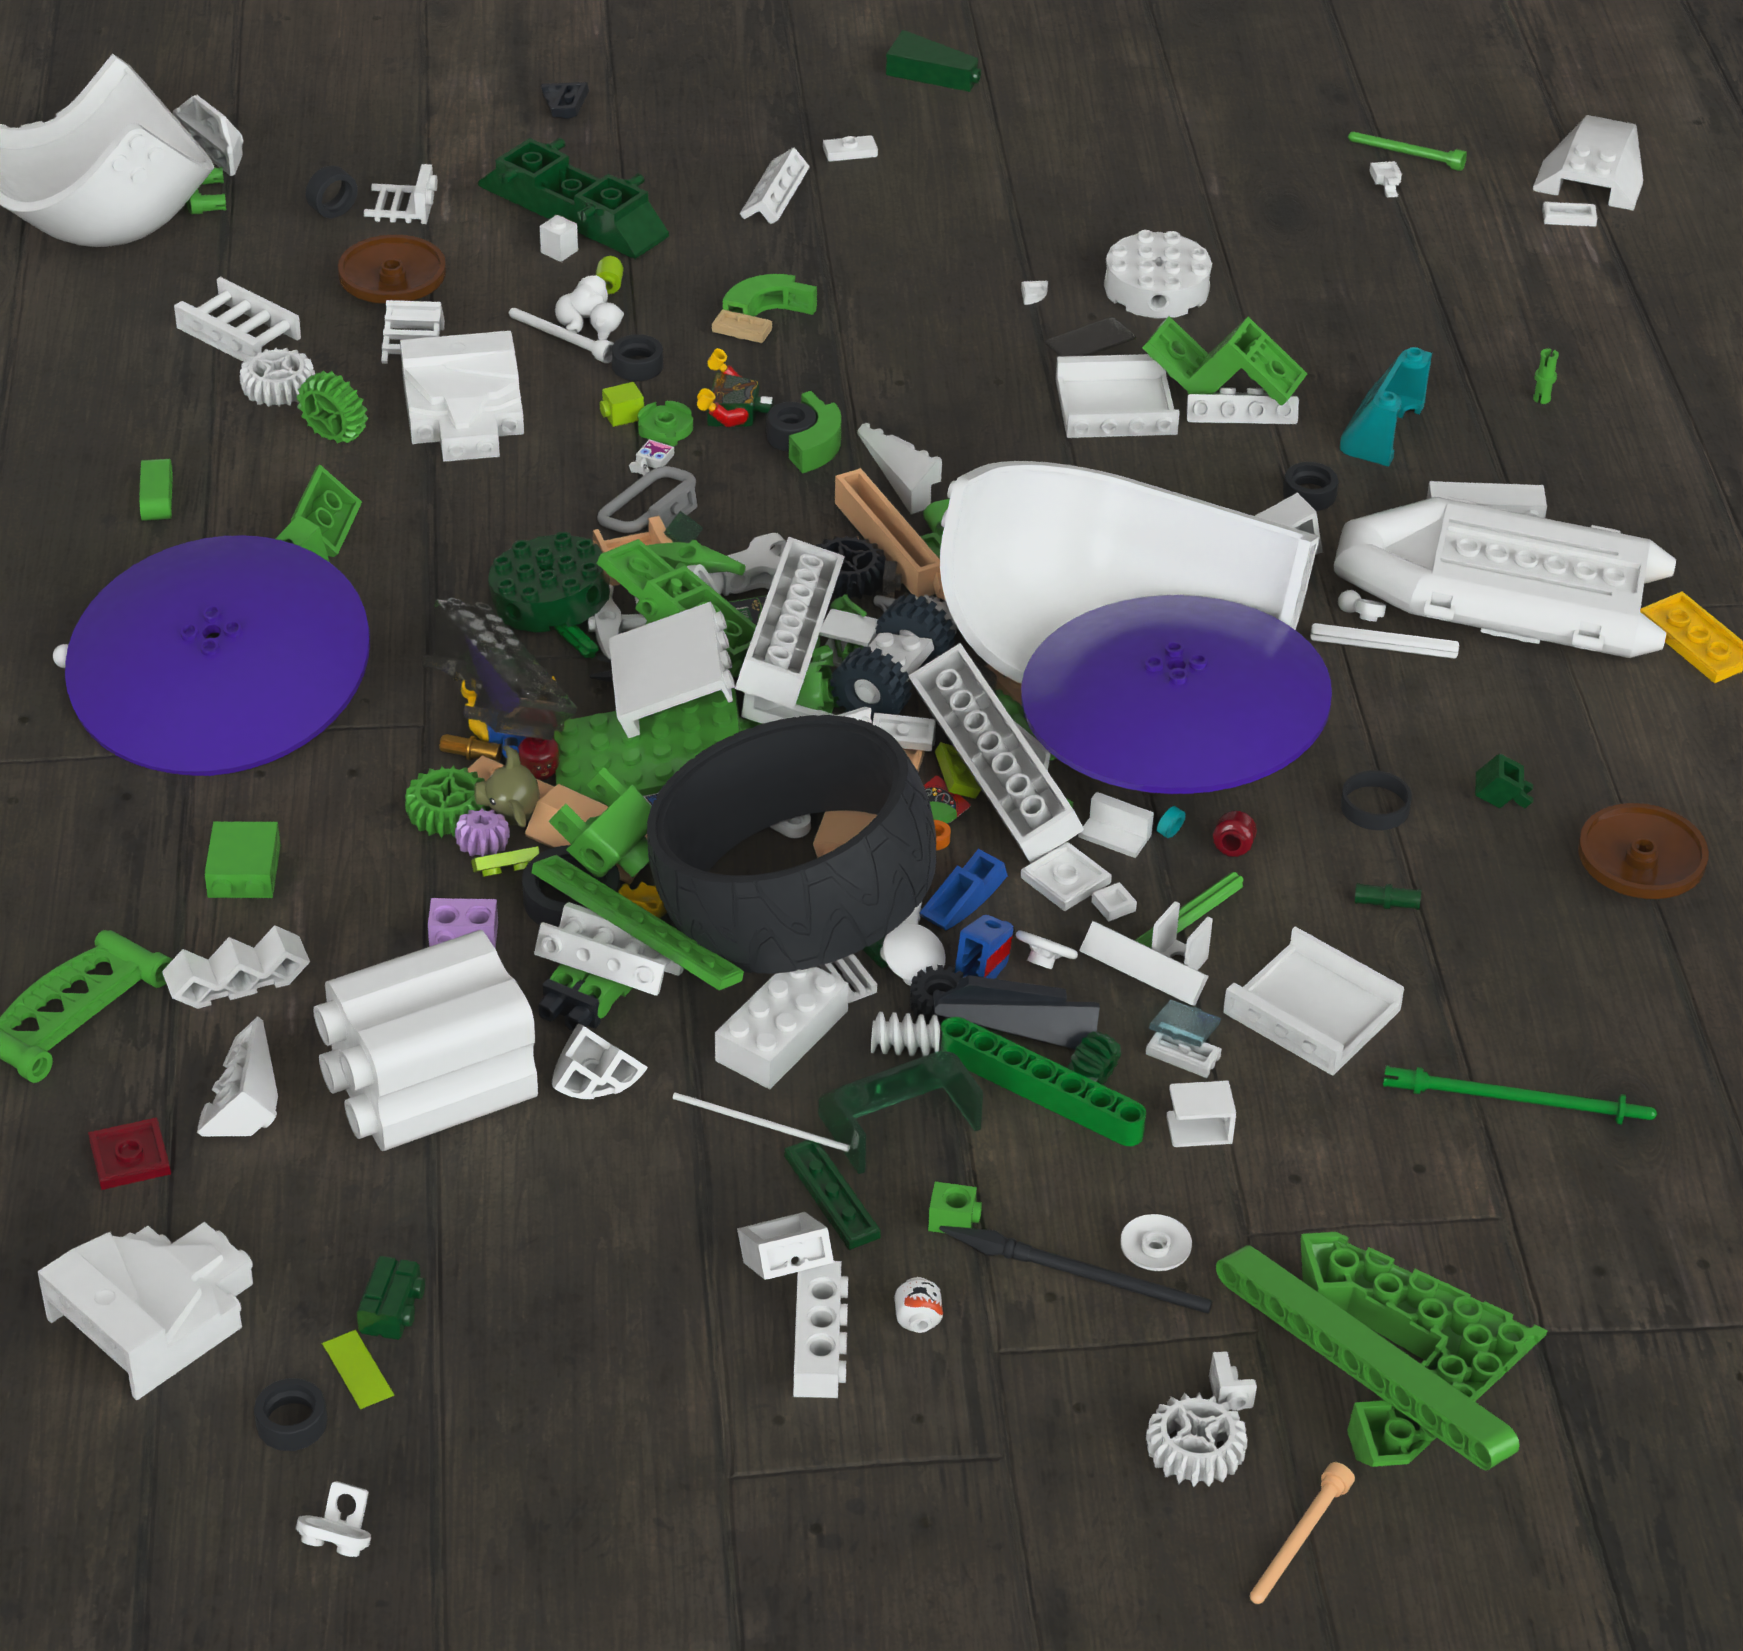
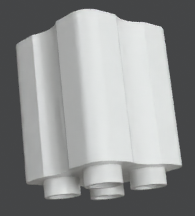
(427, 1041)

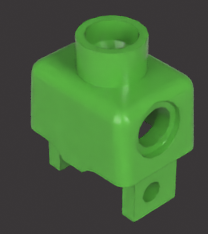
(613, 835)

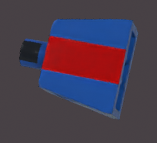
(985, 942)

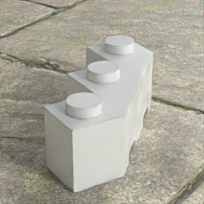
(236, 969)

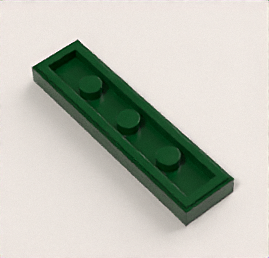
(832, 1194)

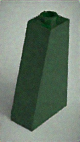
(931, 63)

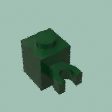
(1502, 781)

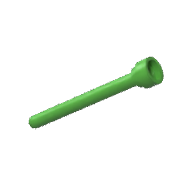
(1455, 159)

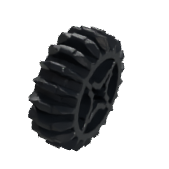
(861, 567)

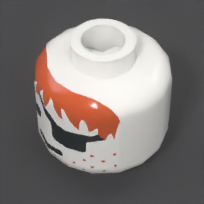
(918, 1303)

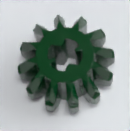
(1096, 1057)

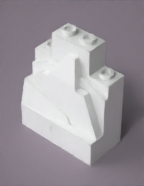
(462, 392)
(150, 1299)

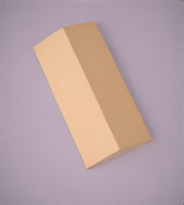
(543, 831)

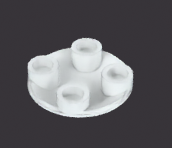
(912, 949)

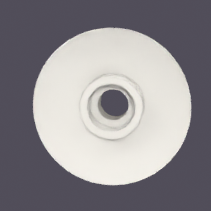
(1156, 1242)

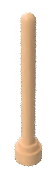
(1335, 1482)

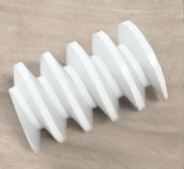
(905, 1034)

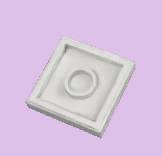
(1066, 876)

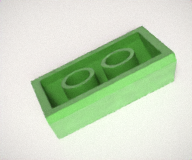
(329, 507)

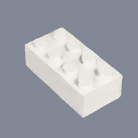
(781, 1024)

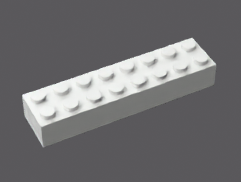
(790, 623)
(996, 753)

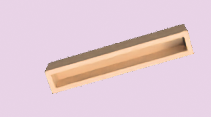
(885, 526)

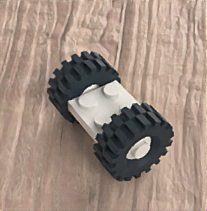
(907, 639)

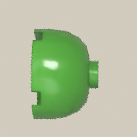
(816, 687)

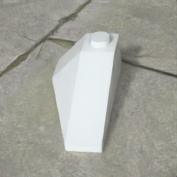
(245, 1090)

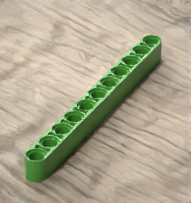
(1369, 1358)

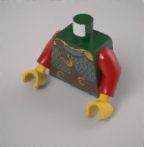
(732, 397)

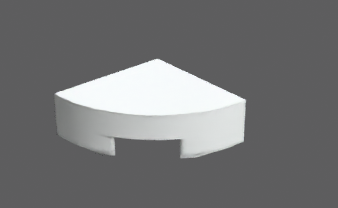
(1033, 291)

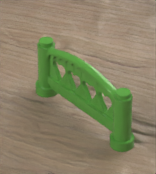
(129, 965)

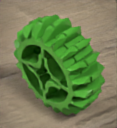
(332, 407)
(440, 798)

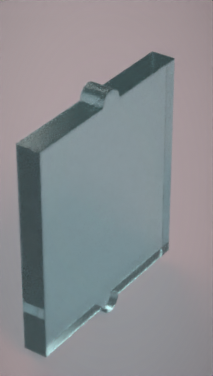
(1185, 1023)

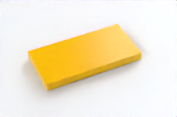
(1697, 636)

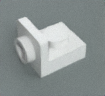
(1227, 1387)

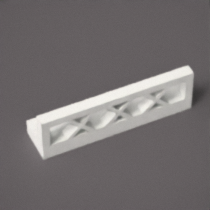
(776, 186)

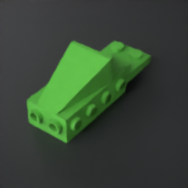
(664, 592)

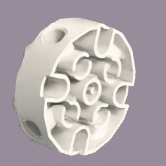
(1157, 274)

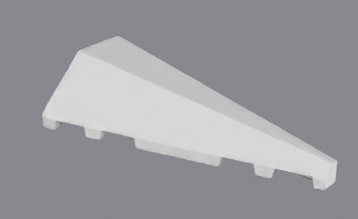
(905, 468)

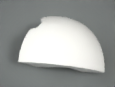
(594, 1067)

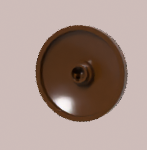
(391, 268)
(1643, 851)

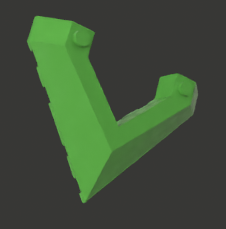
(1455, 1335)

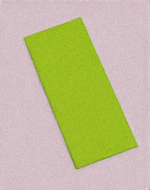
(358, 1369)

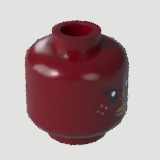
(539, 756)

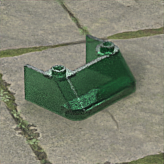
(937, 1070)

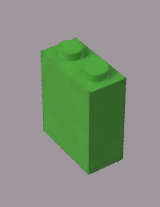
(242, 860)

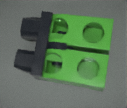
(578, 997)

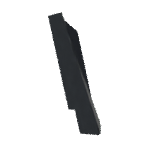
(1019, 1009)

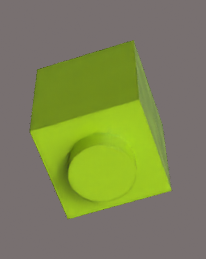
(621, 404)

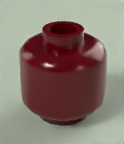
(1234, 833)

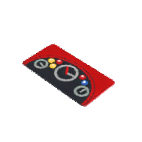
(938, 792)

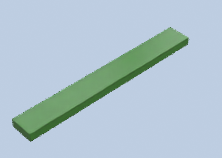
(638, 922)

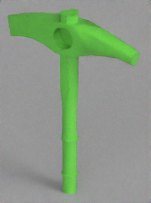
(693, 553)

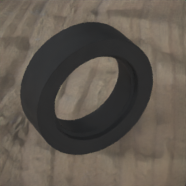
(545, 909)

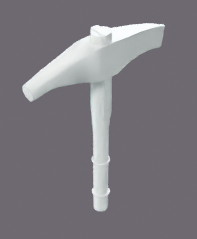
(610, 622)

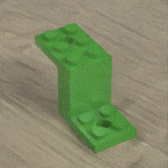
(1243, 348)

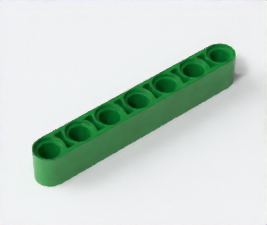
(1044, 1082)

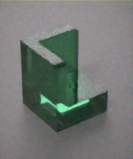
(683, 529)

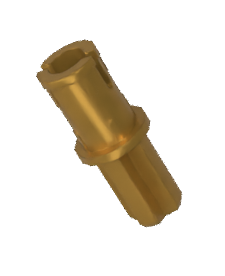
(470, 747)

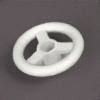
(1044, 951)

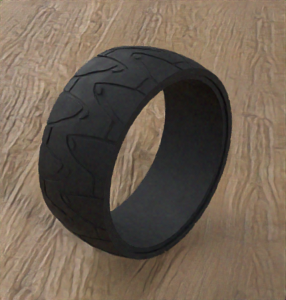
(816, 908)

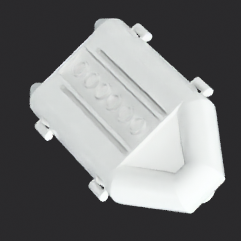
(1508, 573)

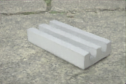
(1569, 214)
(862, 982)
(1181, 1054)

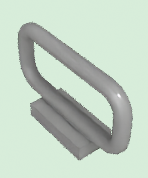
(680, 498)

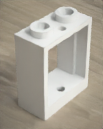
(773, 1243)

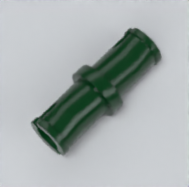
(1388, 896)

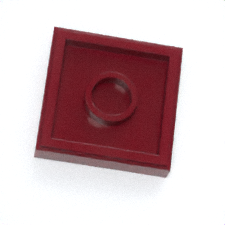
(129, 1153)

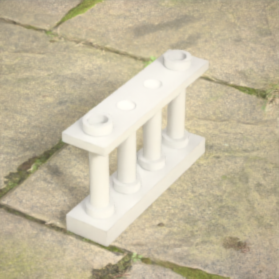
(231, 339)
(603, 949)

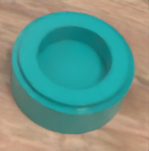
(1171, 822)

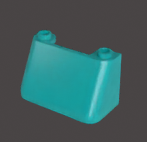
(1374, 423)

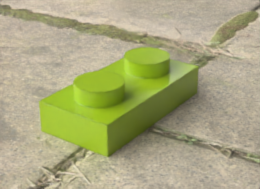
(955, 773)
(492, 864)

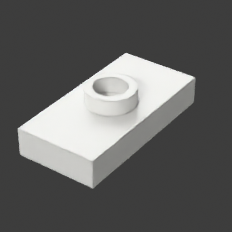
(850, 148)

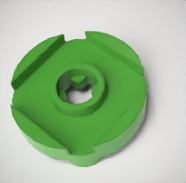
(665, 422)

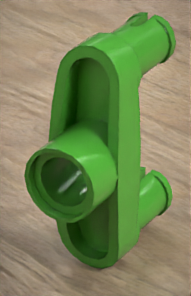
(198, 203)

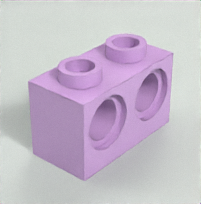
(460, 917)

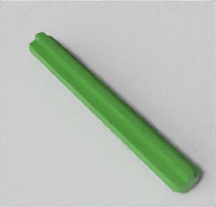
(1201, 904)

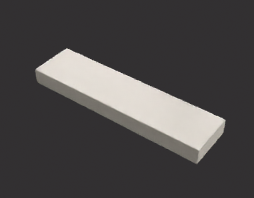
(1144, 963)

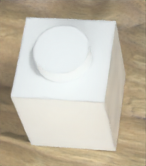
(558, 238)

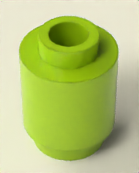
(611, 271)

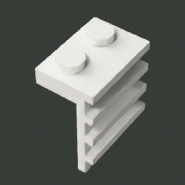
(419, 202)
(410, 316)

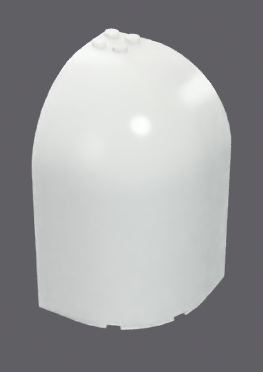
(104, 166)
(1056, 540)

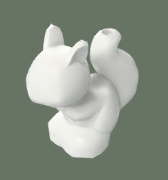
(589, 302)

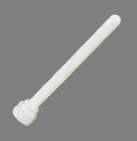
(600, 349)

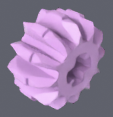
(482, 832)

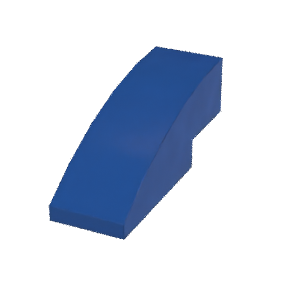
(965, 890)

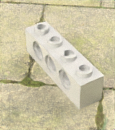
(818, 1331)

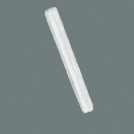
(1384, 640)

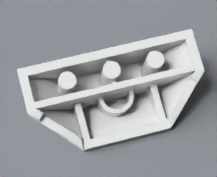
(212, 132)

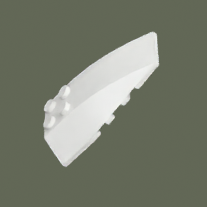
(1597, 154)

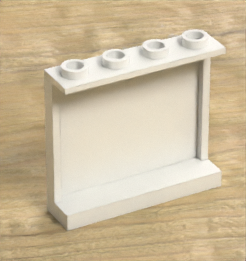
(1115, 396)
(669, 664)
(1315, 1002)

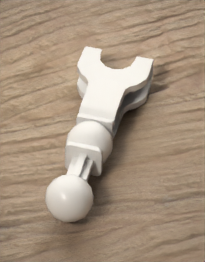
(759, 562)

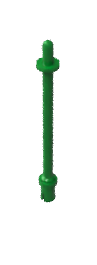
(1420, 1081)

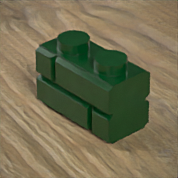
(390, 1298)

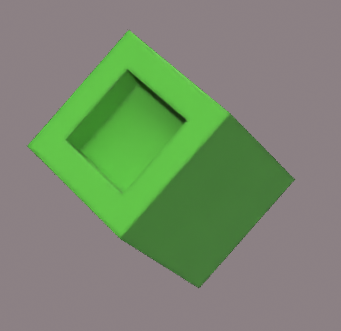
(953, 1206)

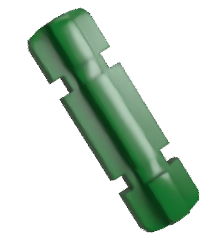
(578, 640)

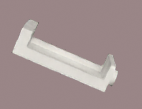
(766, 711)

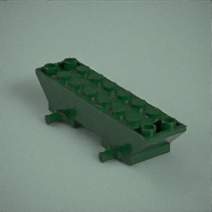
(603, 208)

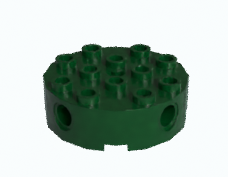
(548, 582)

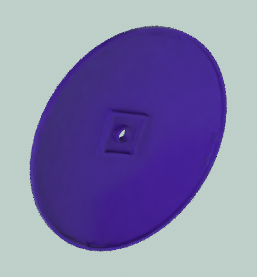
(1176, 694)
(228, 703)

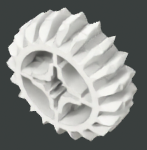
(275, 376)
(1199, 1428)

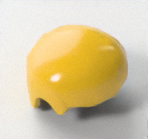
(645, 897)

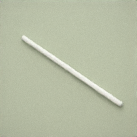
(815, 1138)

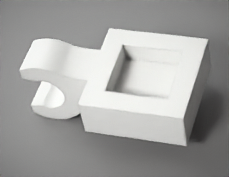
(1388, 175)

